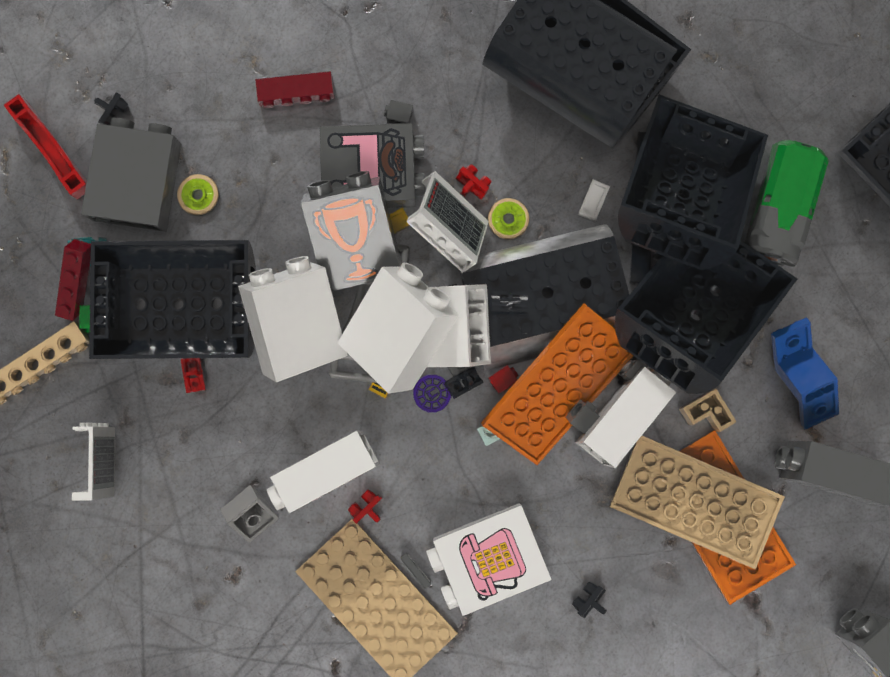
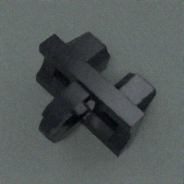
(116, 102)
(469, 379)
(595, 593)

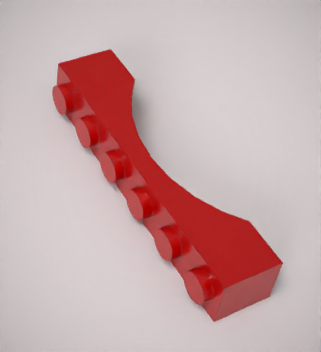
(47, 144)

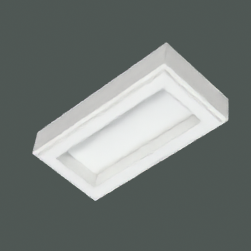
(594, 200)

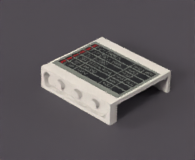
(449, 223)
(101, 462)

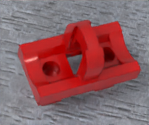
(472, 183)
(192, 367)
(358, 513)

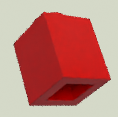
(503, 379)

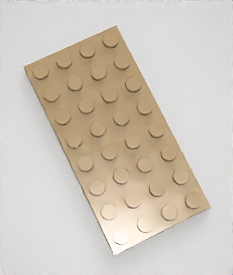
(697, 501)
(376, 602)

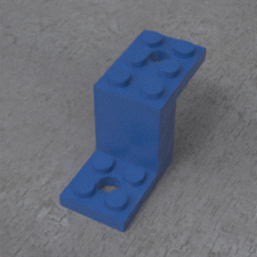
(805, 373)

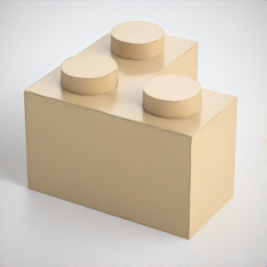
(708, 406)

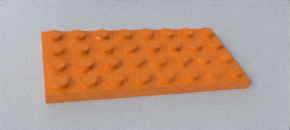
(570, 368)
(732, 577)

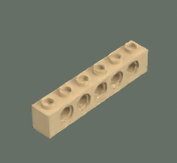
(56, 342)

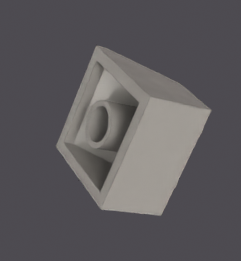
(249, 514)

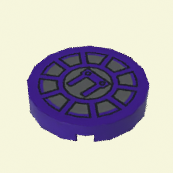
(431, 393)

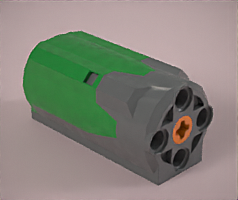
(787, 201)

